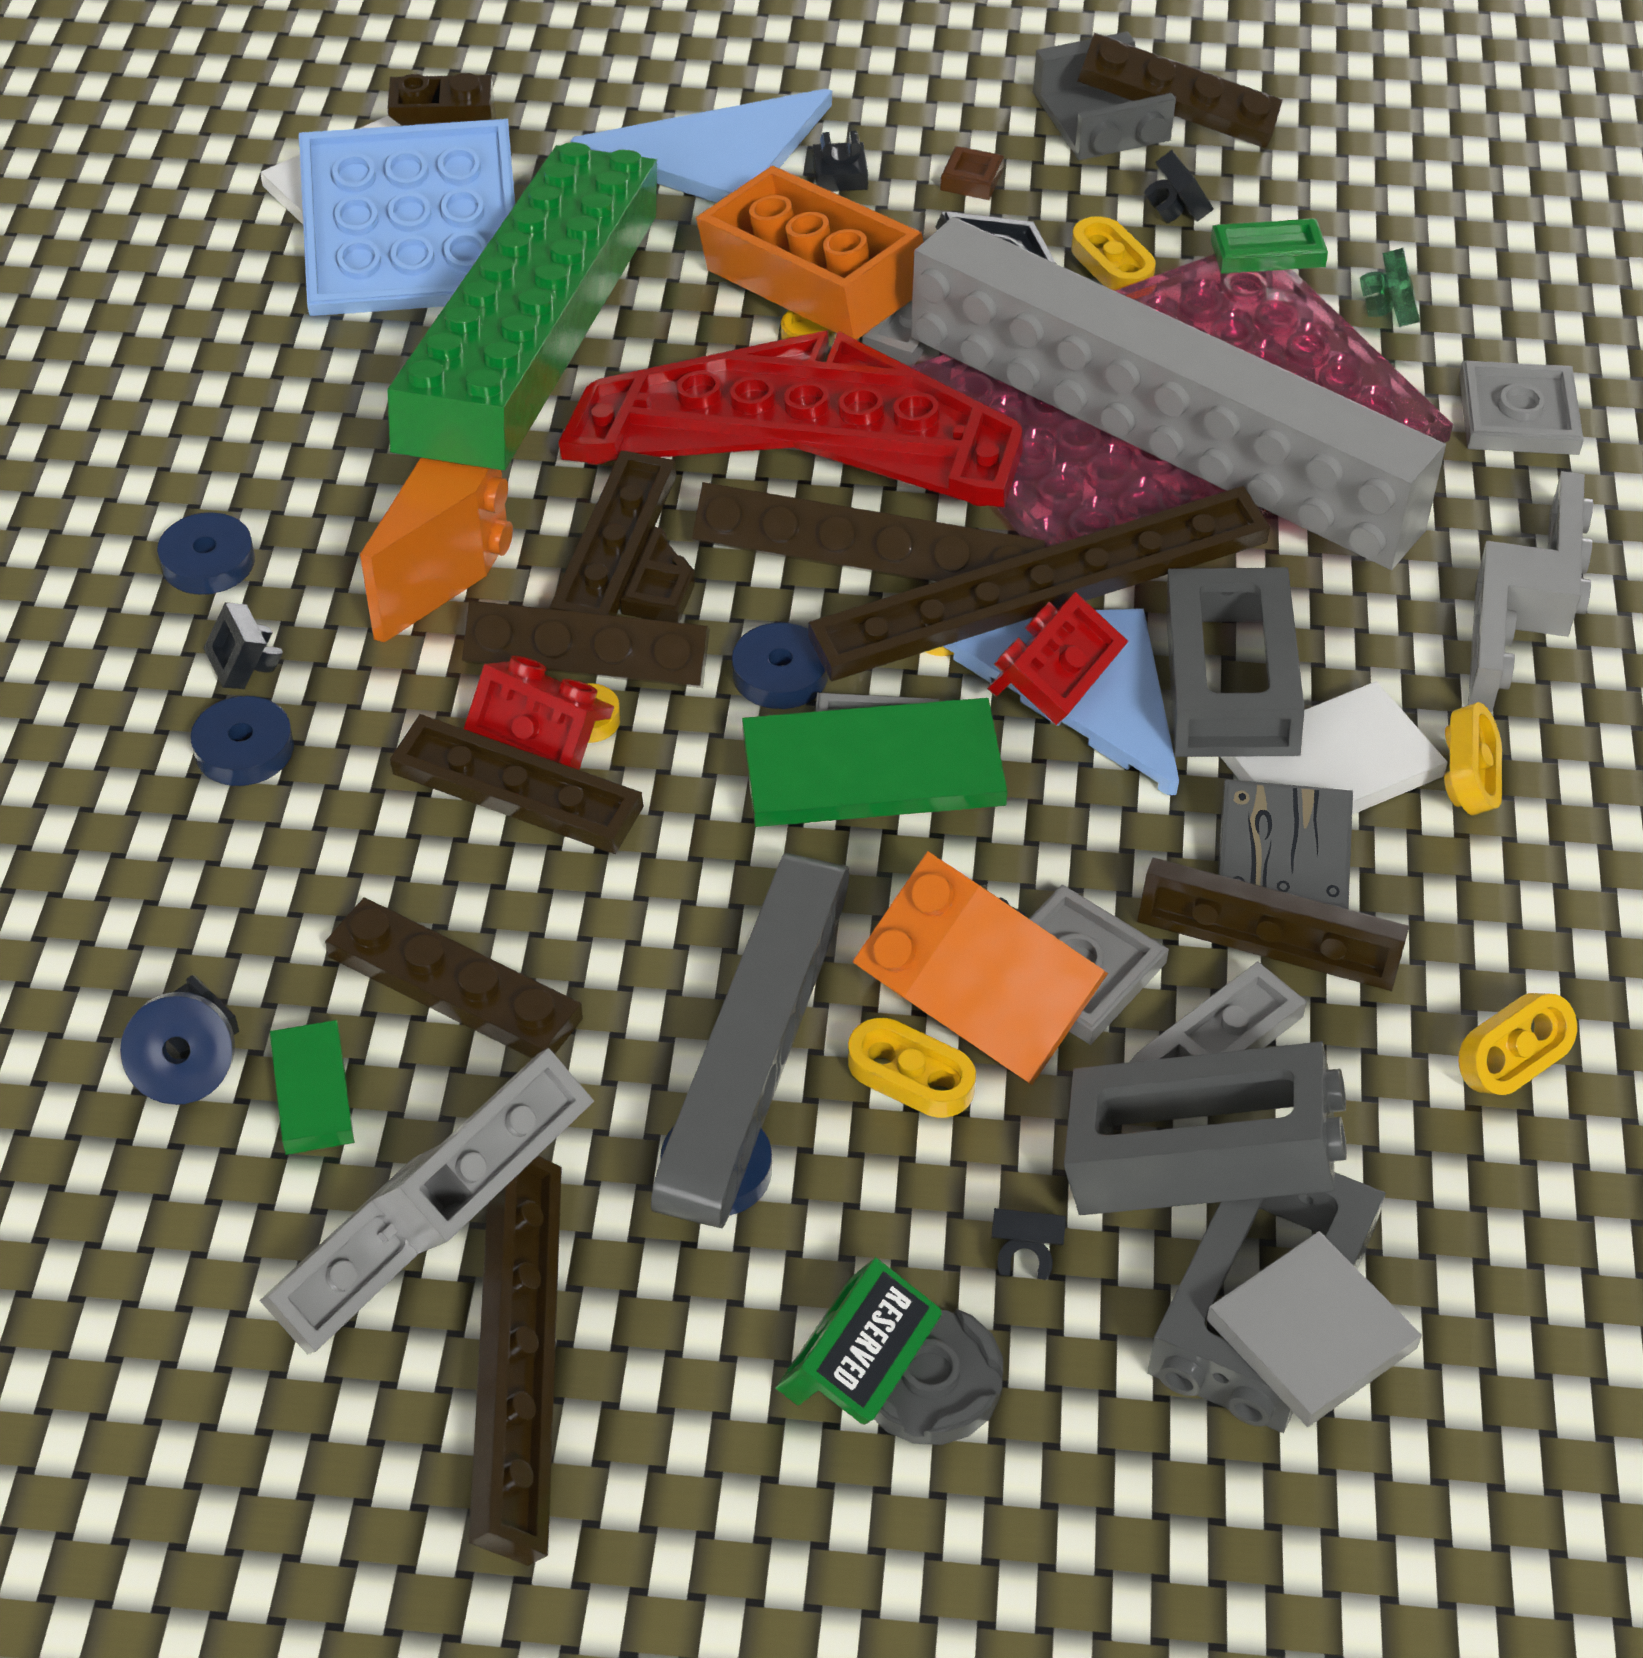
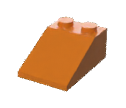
(434, 542)
(980, 967)

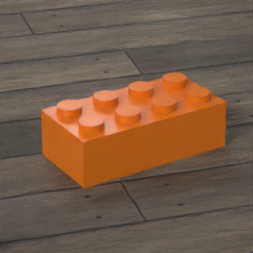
(811, 251)

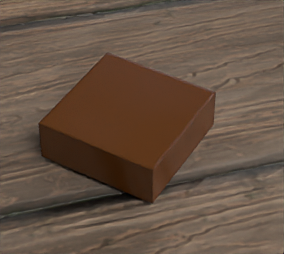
(972, 172)

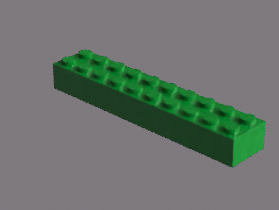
(523, 309)

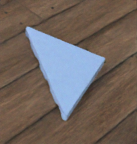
(719, 148)
(1118, 713)

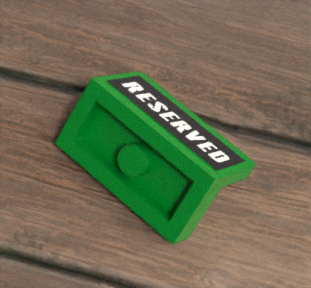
(862, 1343)

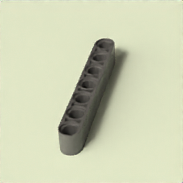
(750, 1043)

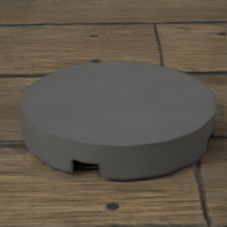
(947, 1385)

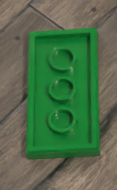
(873, 762)

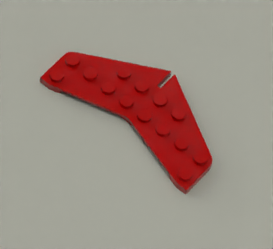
(785, 396)

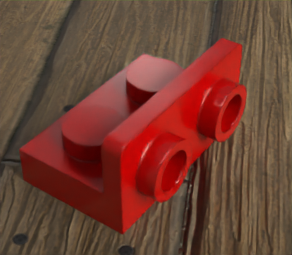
(1061, 657)
(535, 711)

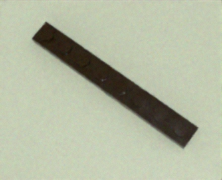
(1024, 584)

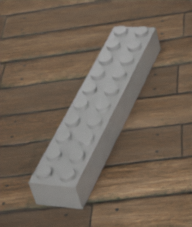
(1176, 392)

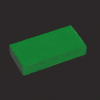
(1269, 246)
(311, 1087)

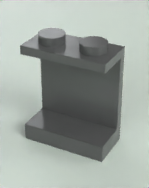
(1091, 118)

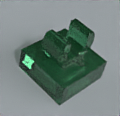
(1394, 288)

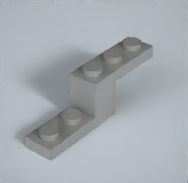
(1530, 589)
(427, 1201)

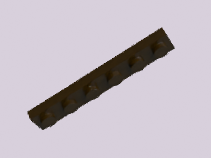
(848, 535)
(517, 1367)

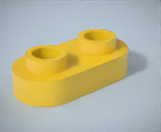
(1111, 253)
(1474, 760)
(1511, 1046)
(914, 1068)

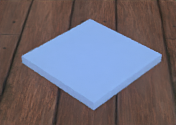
(400, 211)

